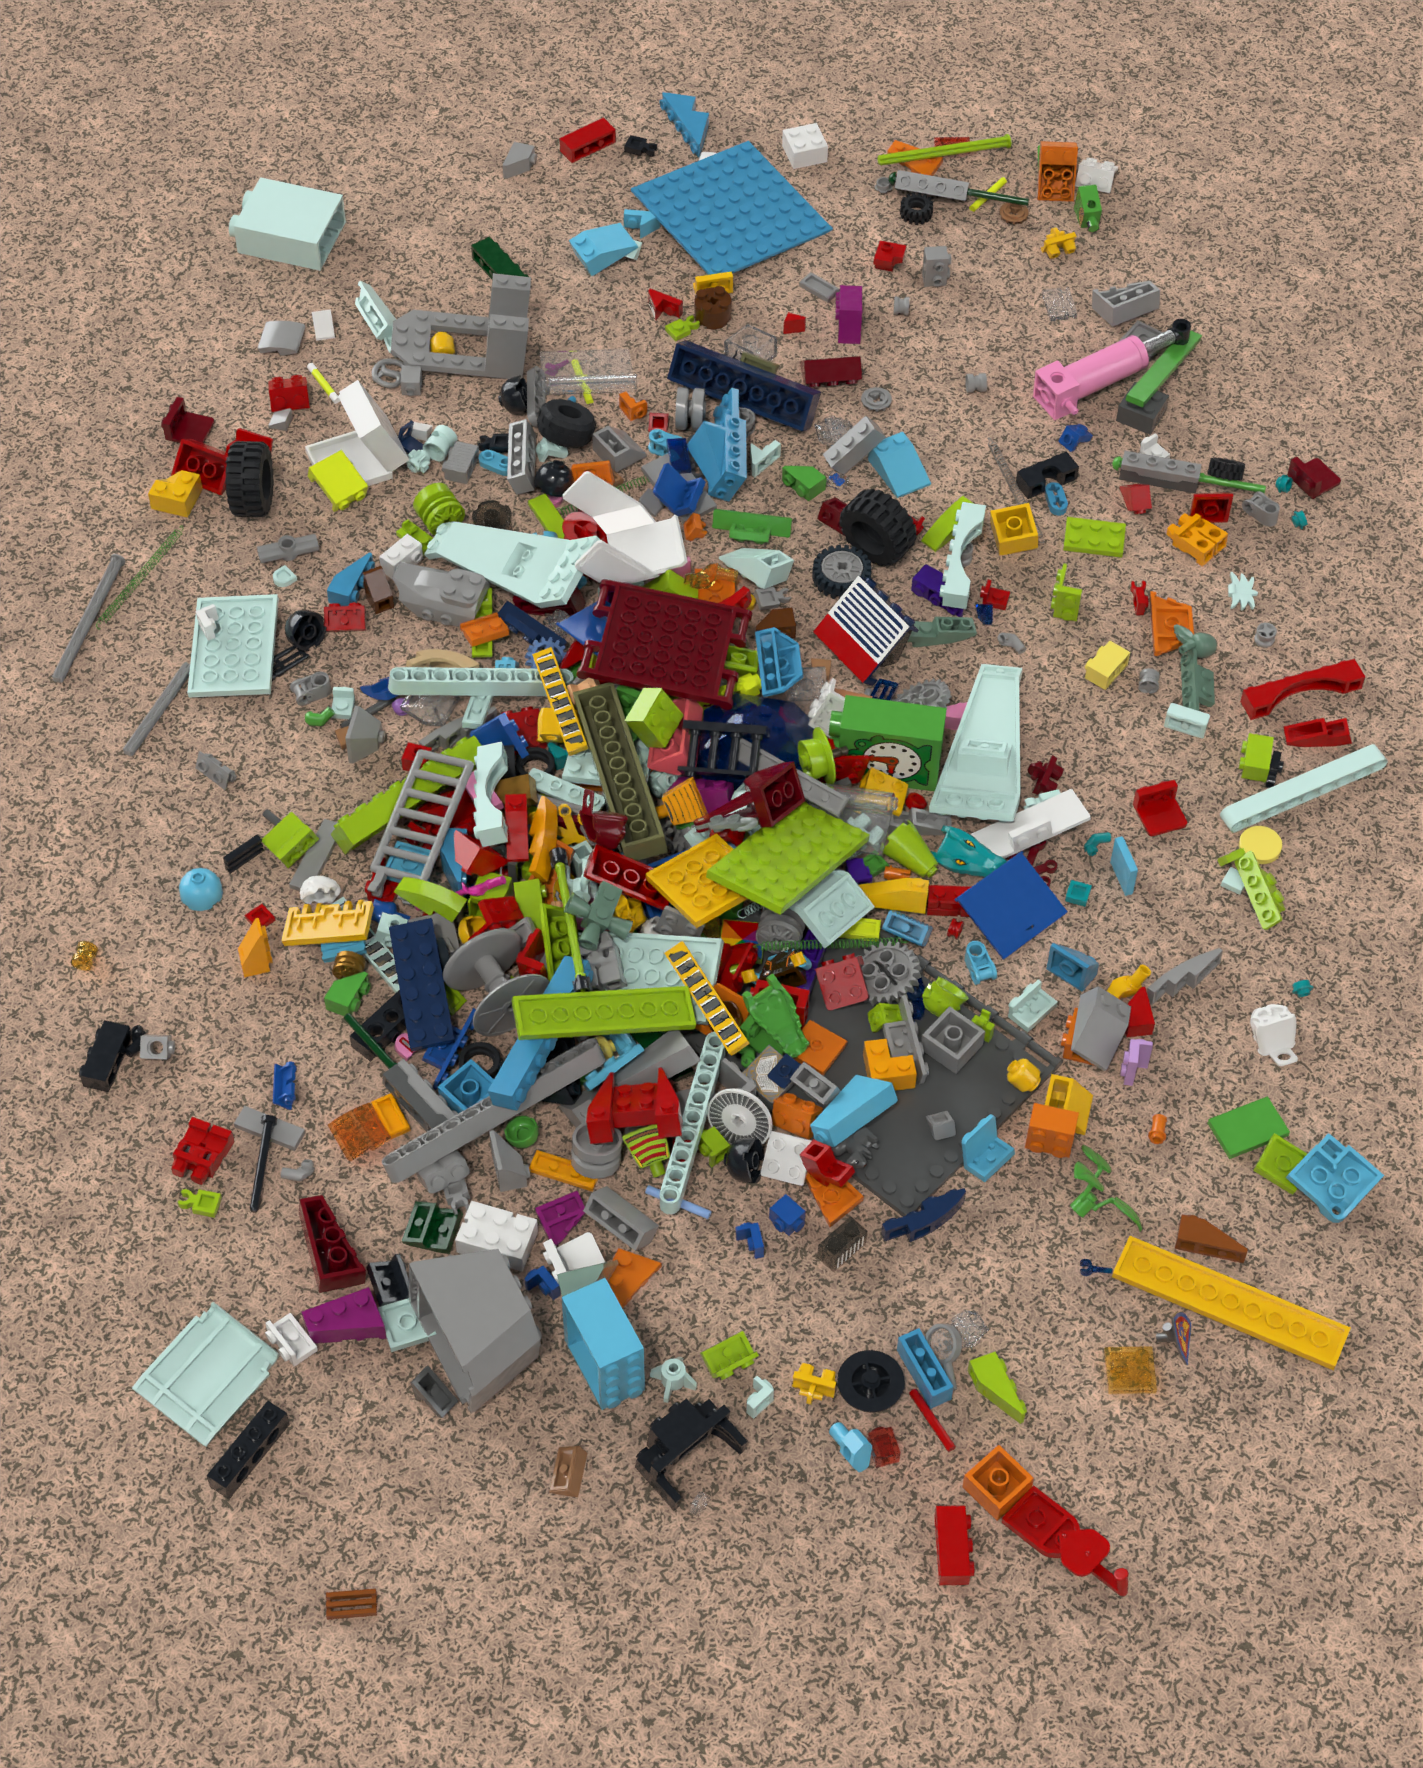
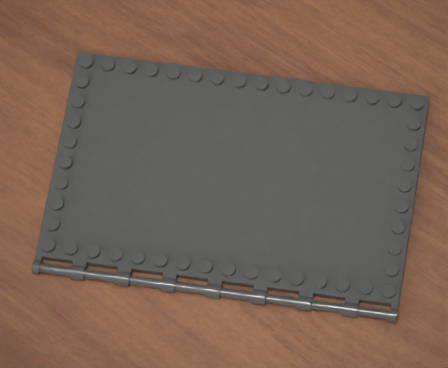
(909, 1159)

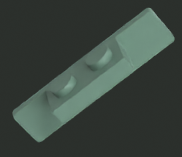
(1196, 682)

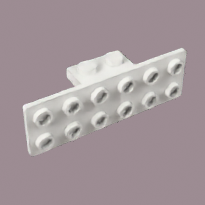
(1034, 825)

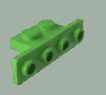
(751, 526)

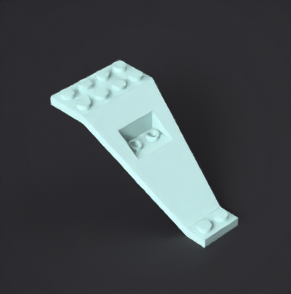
(984, 758)

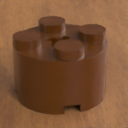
(713, 307)

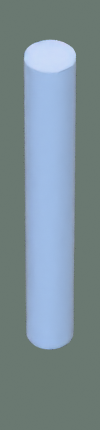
(686, 1205)

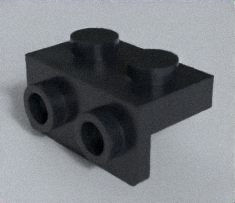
(389, 1280)

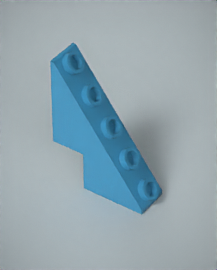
(689, 122)

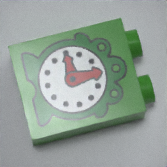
(895, 735)

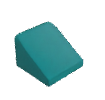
(560, 755)

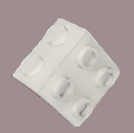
(1095, 173)
(573, 1255)

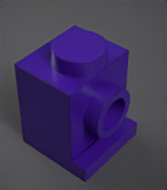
(858, 871)

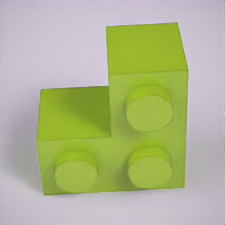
(672, 583)

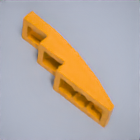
(544, 835)

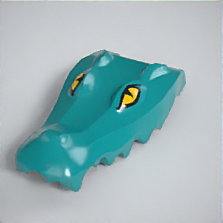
(965, 854)

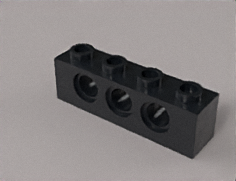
(380, 1024)
(248, 1449)

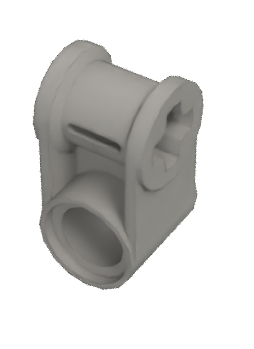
(1263, 509)
(312, 688)

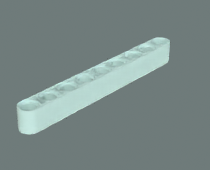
(469, 681)
(1303, 788)
(690, 1130)

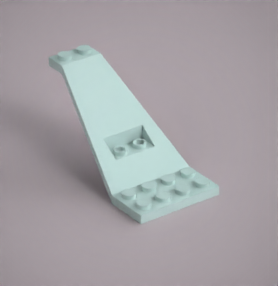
(522, 563)
(827, 907)

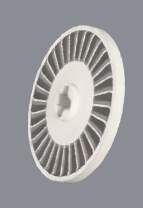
(752, 1112)

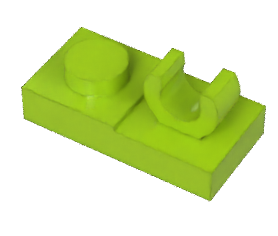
(410, 528)

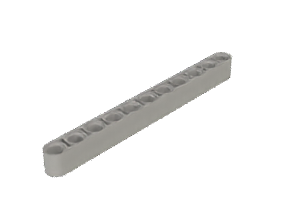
(485, 1116)

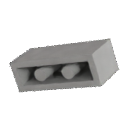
(854, 445)
(621, 1218)

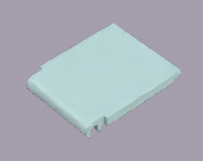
(207, 1373)

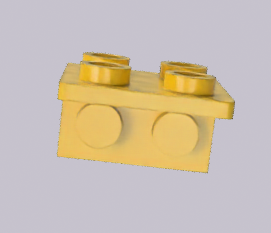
(881, 781)

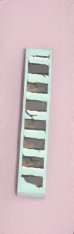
(379, 956)

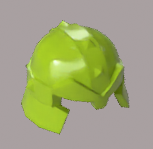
(941, 995)

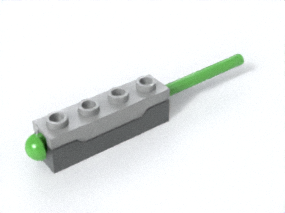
(1170, 473)

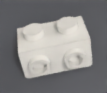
(291, 1339)

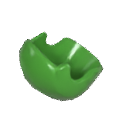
(522, 1132)

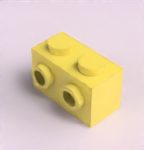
(1107, 664)

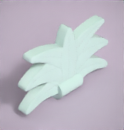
(1241, 591)

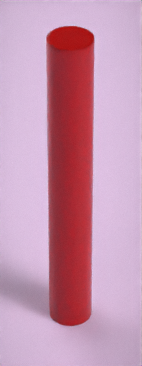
(932, 1420)

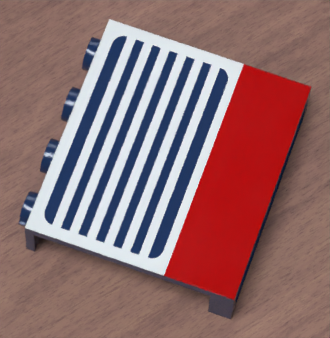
(864, 628)

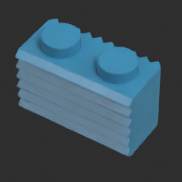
(907, 928)

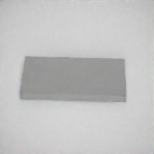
(652, 470)

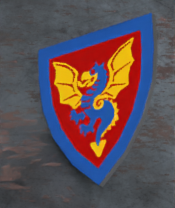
(1179, 1333)

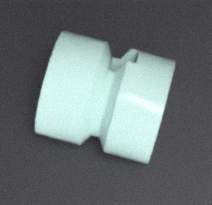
(440, 442)

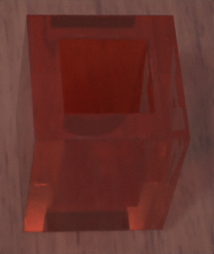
(884, 1446)

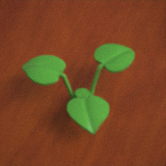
(1087, 1200)

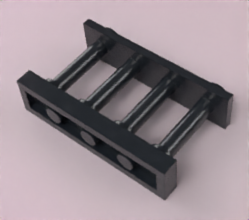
(715, 731)

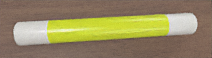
(324, 384)

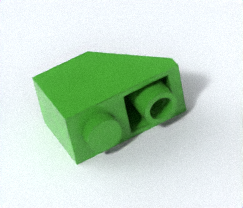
(804, 480)
(346, 994)

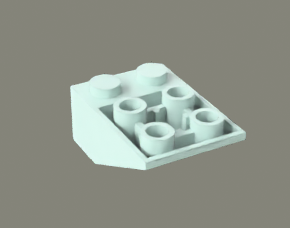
(760, 565)

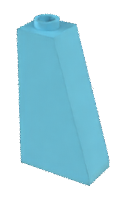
(852, 1109)

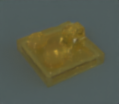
(1130, 1370)

